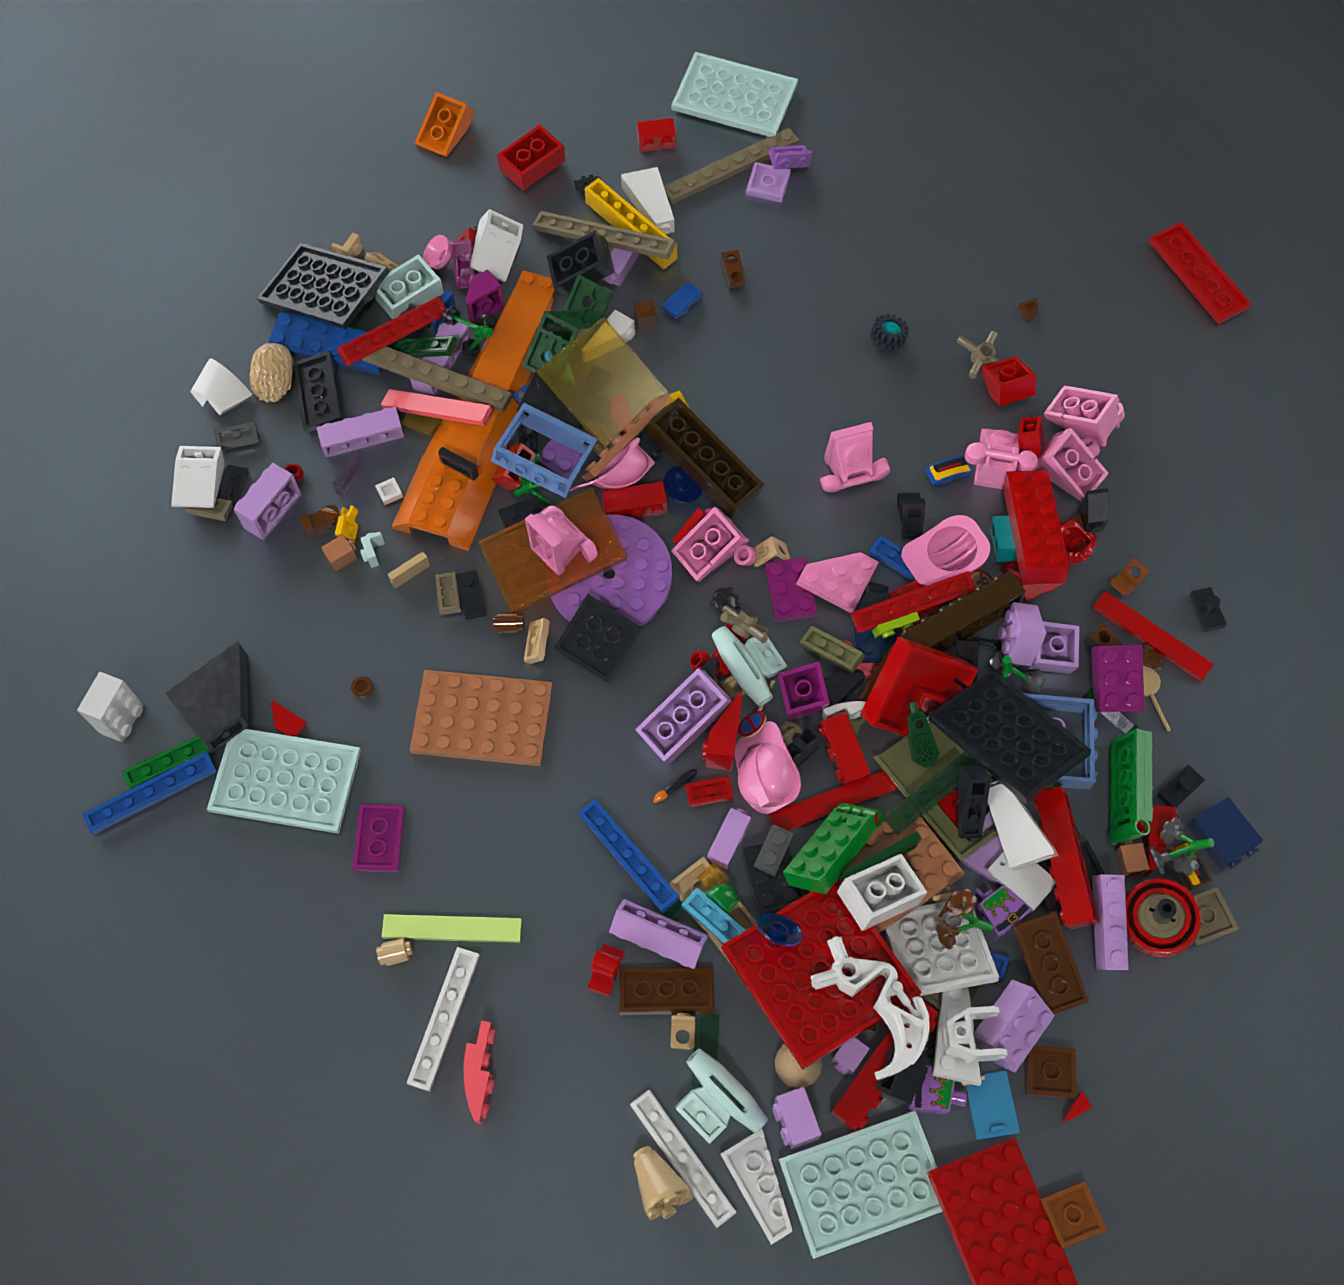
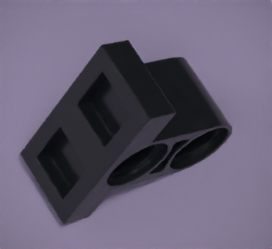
(911, 513)

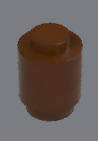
(508, 622)

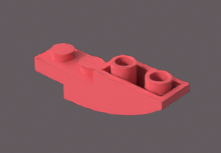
(476, 1080)

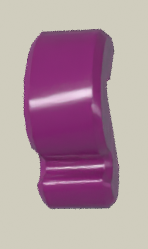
(462, 259)

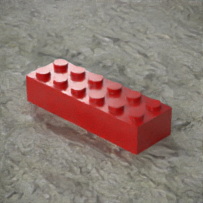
(1035, 528)

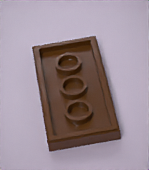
(1050, 962)
(666, 990)

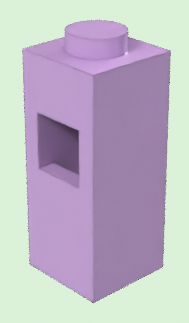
(622, 263)
(729, 838)

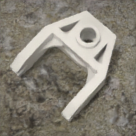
(959, 1038)

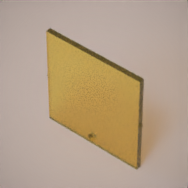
(601, 381)

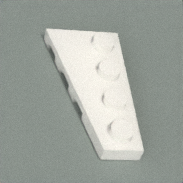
(944, 1065)
(755, 1177)

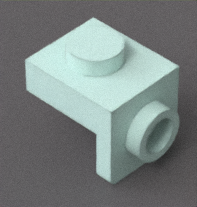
(369, 542)

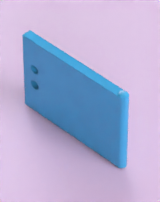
(992, 1106)

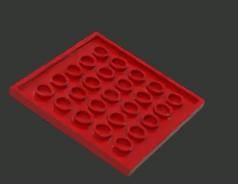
(780, 980)

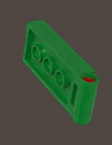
(1130, 786)
(832, 847)

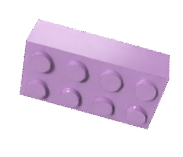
(684, 715)

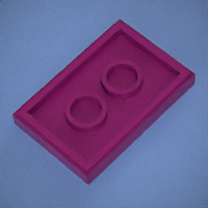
(378, 838)

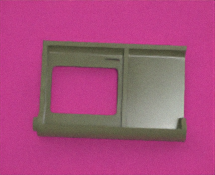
(911, 776)

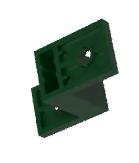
(561, 328)

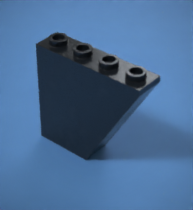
(216, 697)

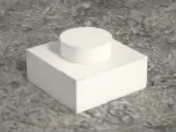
(389, 491)

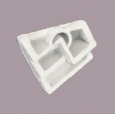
(219, 388)

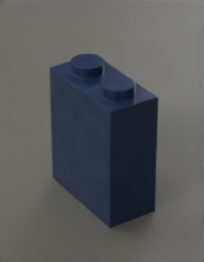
(1229, 830)

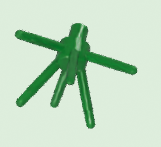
(529, 487)

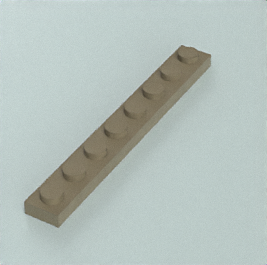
(727, 166)
(615, 236)
(440, 378)

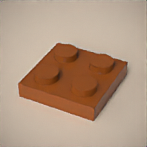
(1073, 1215)

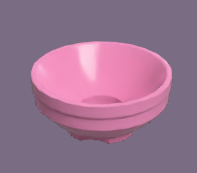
(436, 249)

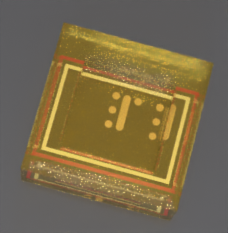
(712, 876)

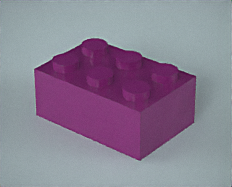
(1118, 678)

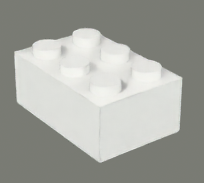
(111, 707)
(881, 892)

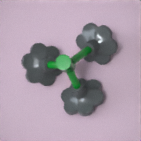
(1003, 665)
(1182, 859)

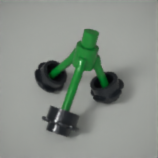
(482, 330)

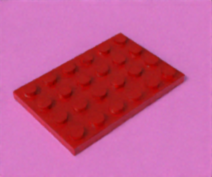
(1000, 1219)

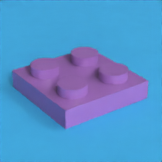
(559, 458)

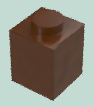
(645, 316)

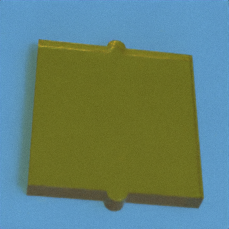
(421, 424)

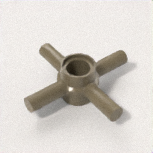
(981, 354)
(744, 624)

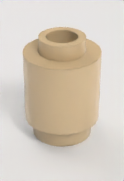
(394, 952)

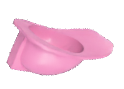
(623, 469)
(946, 550)
(766, 770)

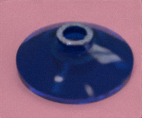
(677, 479)
(779, 929)

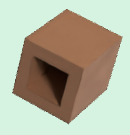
(339, 552)
(1131, 859)

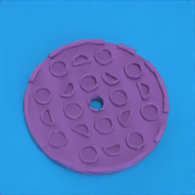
(638, 584)

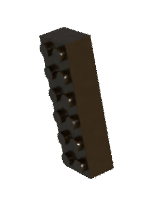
(704, 457)
(968, 614)

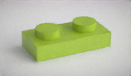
(888, 629)

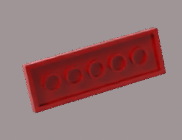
(1200, 273)

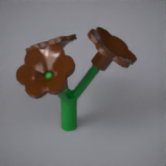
(960, 905)

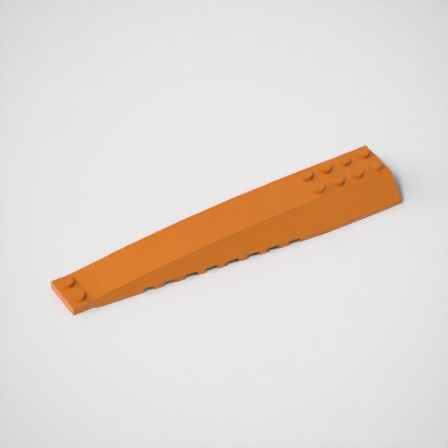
(440, 497)

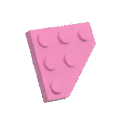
(839, 579)

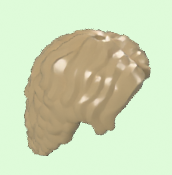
(271, 372)

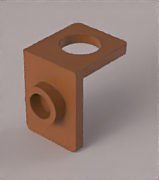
(1125, 581)

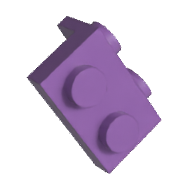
(790, 157)

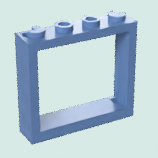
(553, 429)
(1089, 734)

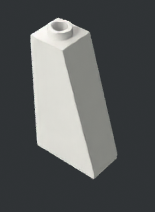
(649, 197)
(1018, 831)

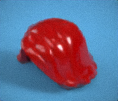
(1077, 541)

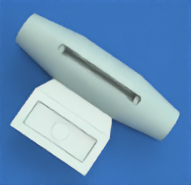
(749, 663)
(718, 1099)

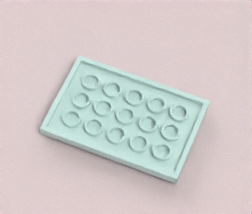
(734, 94)
(285, 780)
(862, 1184)

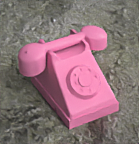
(1088, 413)
(997, 454)
(850, 459)
(1071, 464)
(557, 539)
(713, 543)

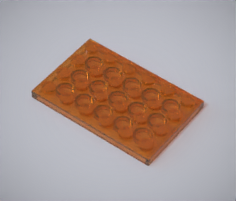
(527, 578)

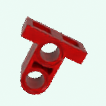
(605, 969)

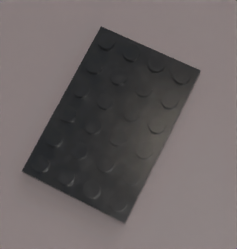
(323, 285)
(1009, 736)

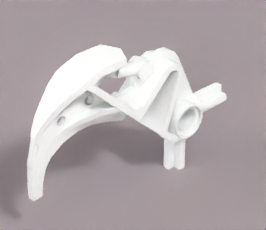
(862, 974)

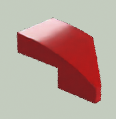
(285, 720)

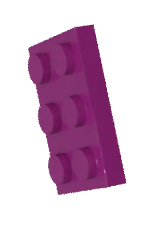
(787, 598)

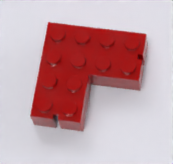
(910, 676)

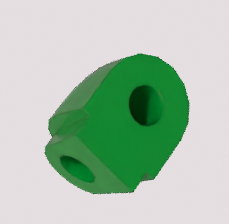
(723, 896)

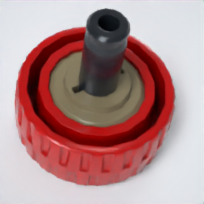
(1161, 918)

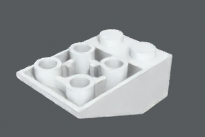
(496, 244)
(197, 476)

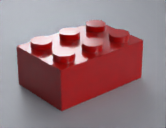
(531, 157)

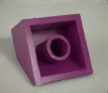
(484, 296)
(804, 691)

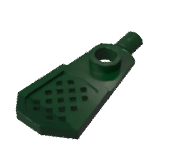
(919, 734)

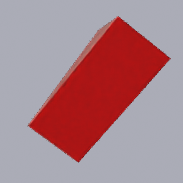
(1079, 1106)

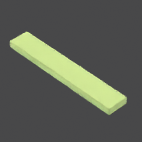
(452, 928)

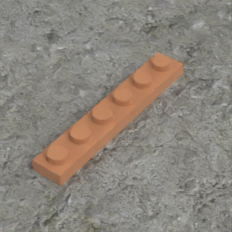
(620, 442)

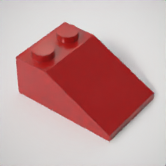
(721, 745)

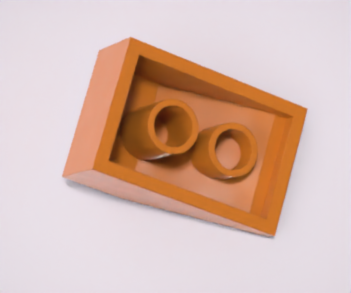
(444, 124)

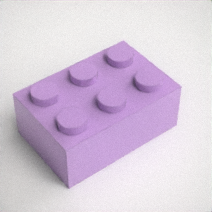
(267, 501)
(1017, 1026)

